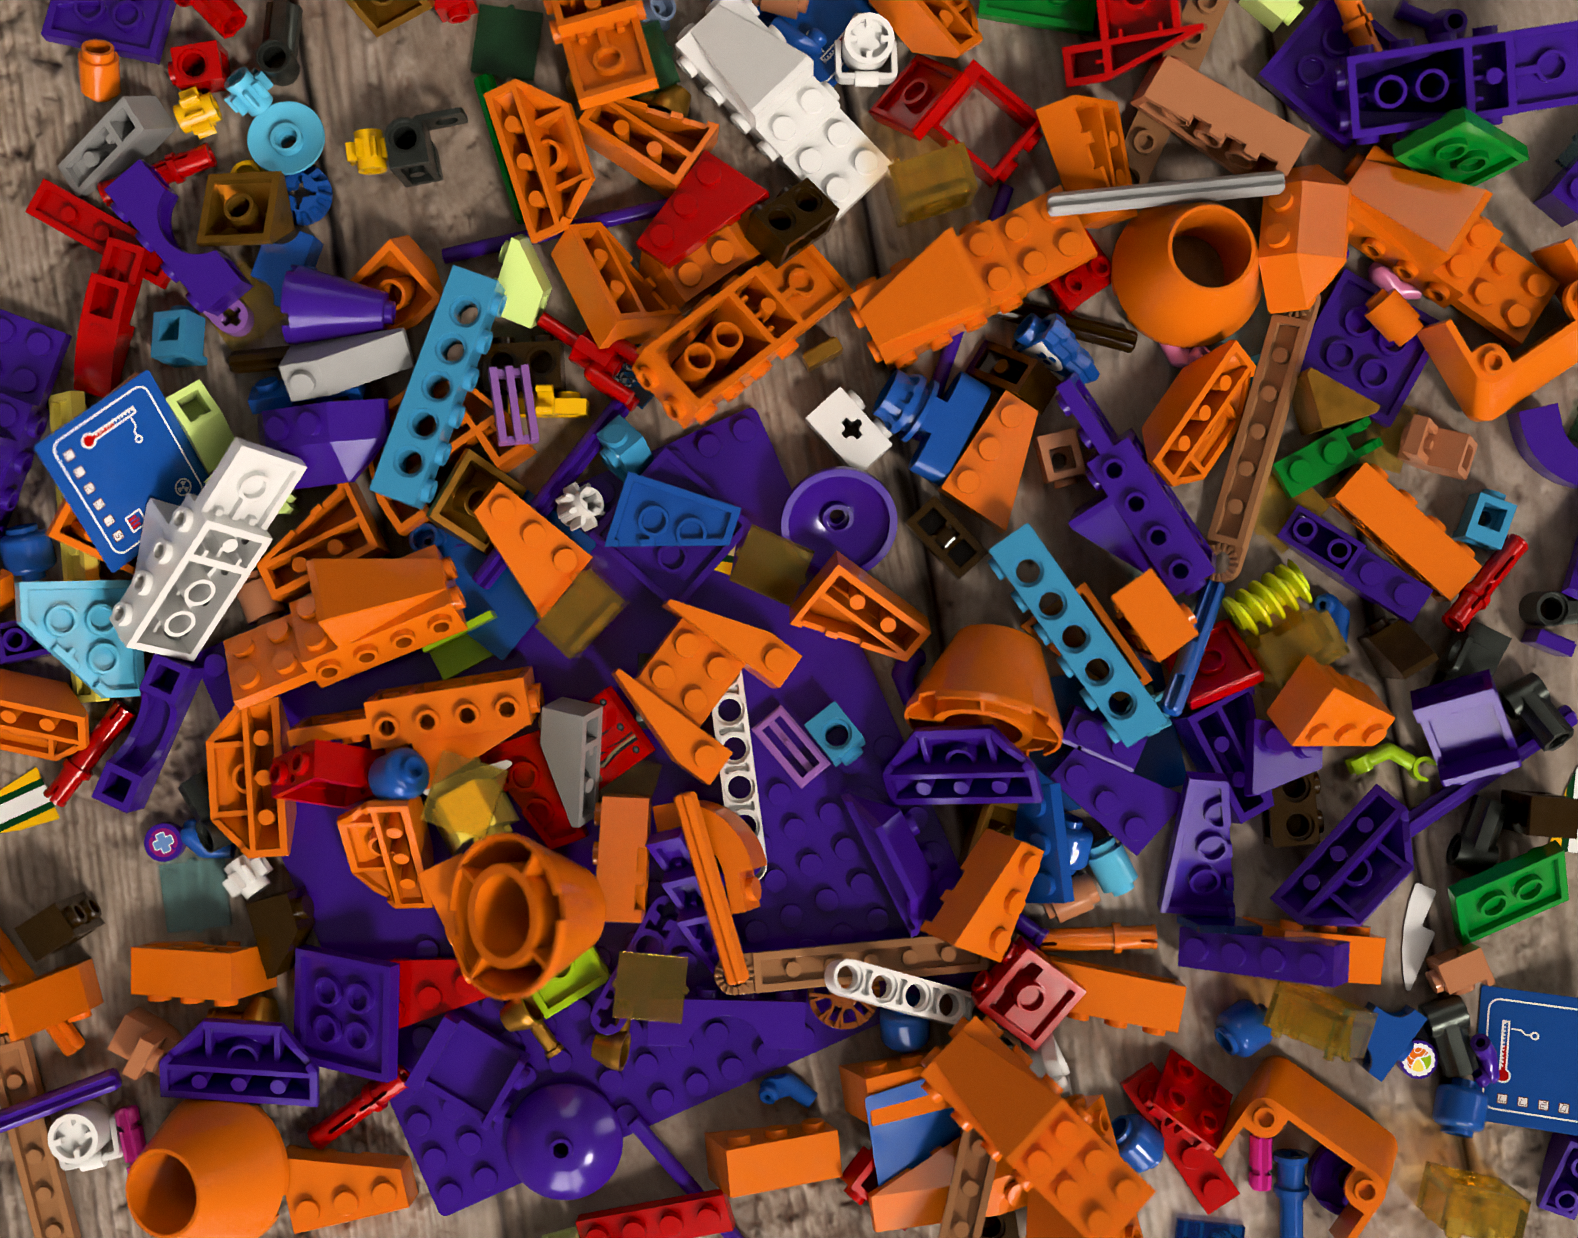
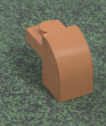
(1436, 448)
(143, 1042)

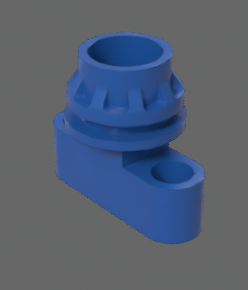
(944, 423)

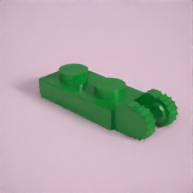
(1322, 459)

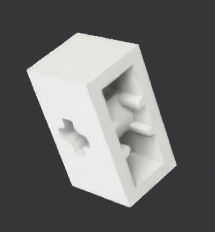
(828, 425)

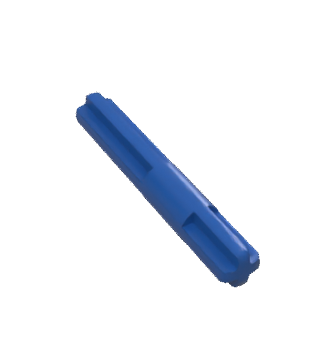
(1191, 653)

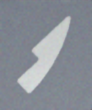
(1415, 936)

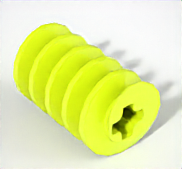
(1267, 598)

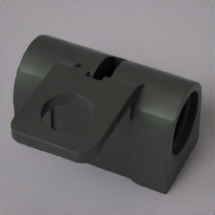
(422, 161)
(1471, 652)

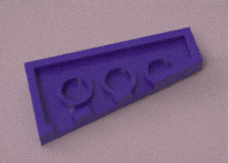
(1200, 851)

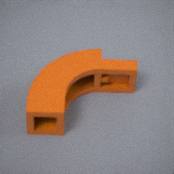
(733, 846)

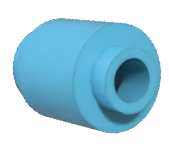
(1112, 866)

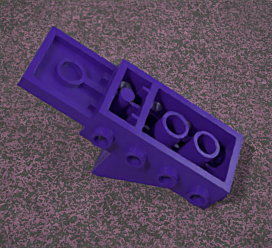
(1485, 73)
(28, 369)
(1137, 511)

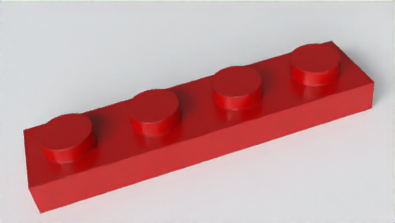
(88, 225)
(1197, 1167)
(671, 1217)

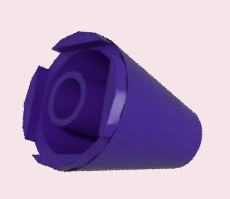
(331, 307)

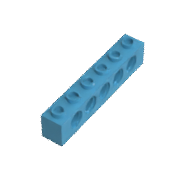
(462, 291)
(1144, 713)

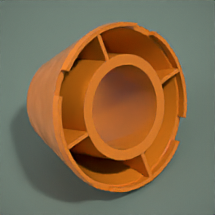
(1162, 299)
(991, 679)
(521, 914)
(235, 1169)

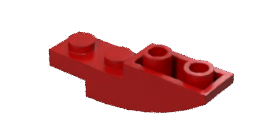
(106, 317)

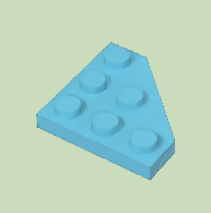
(76, 629)

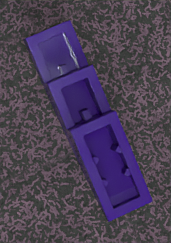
(682, 887)

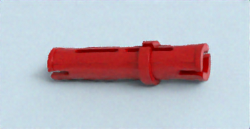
(174, 167)
(1477, 593)
(80, 765)
(372, 1098)

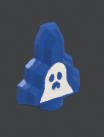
(1054, 346)

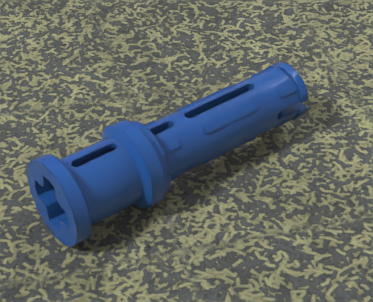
(1291, 1190)

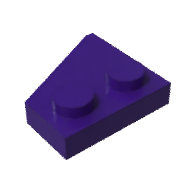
(1272, 760)

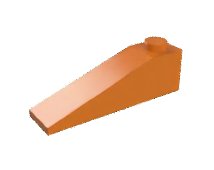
(407, 277)
(920, 1194)

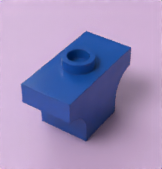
(276, 259)
(1391, 1039)

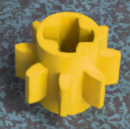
(197, 112)
(367, 151)

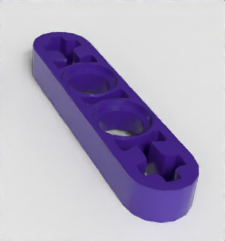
(653, 915)

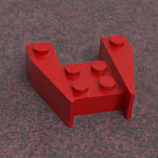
(1130, 36)

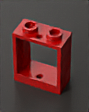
(1007, 102)
(324, 774)

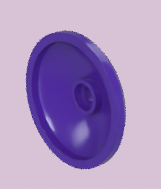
(860, 534)
(570, 1116)

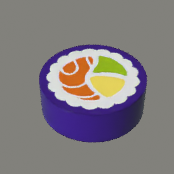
(1421, 1060)

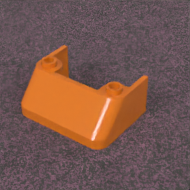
(1489, 380)
(1287, 1092)

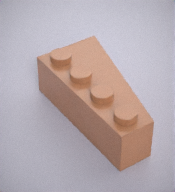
(1217, 119)

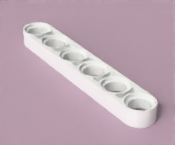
(742, 767)
(895, 994)

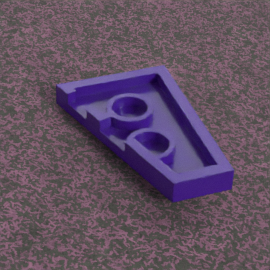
(132, 26)

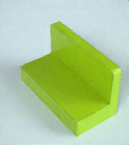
(460, 650)

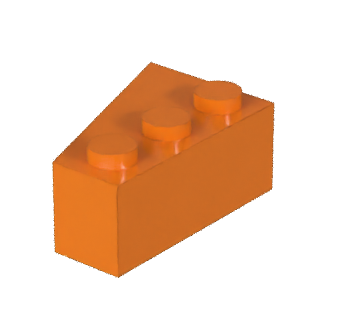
(993, 462)
(622, 854)

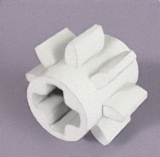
(580, 506)
(247, 876)

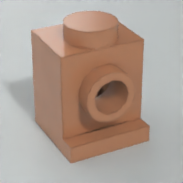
(1065, 444)
(1458, 970)

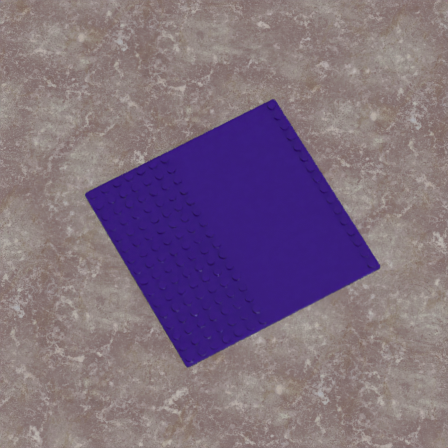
(818, 868)

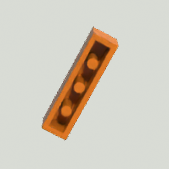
(1402, 531)
(1125, 996)

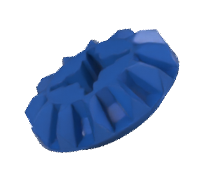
(312, 207)

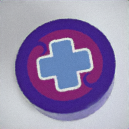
(164, 842)

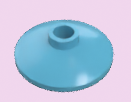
(281, 124)

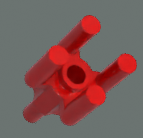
(598, 364)

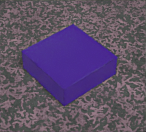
(1549, 642)

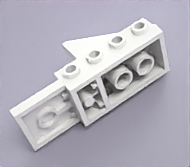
(779, 101)
(203, 551)

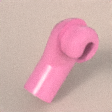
(1386, 278)
(1182, 357)

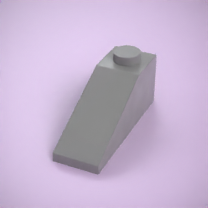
(116, 142)
(344, 363)
(573, 752)

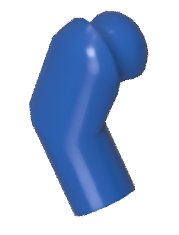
(809, 44)
(1337, 610)
(190, 839)
(786, 1085)

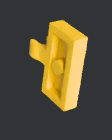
(566, 405)

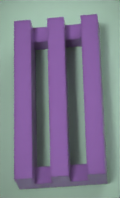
(510, 373)
(812, 771)

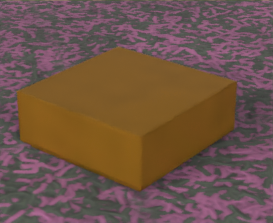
(822, 353)

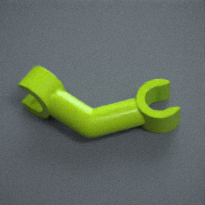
(1365, 761)

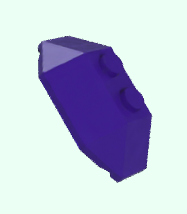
(330, 437)
(960, 768)
(895, 854)
(1352, 866)
(240, 1064)

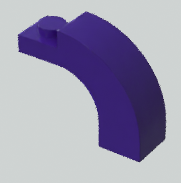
(1544, 444)

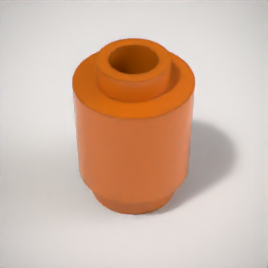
(99, 70)
(1393, 316)

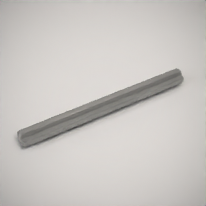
(1165, 193)

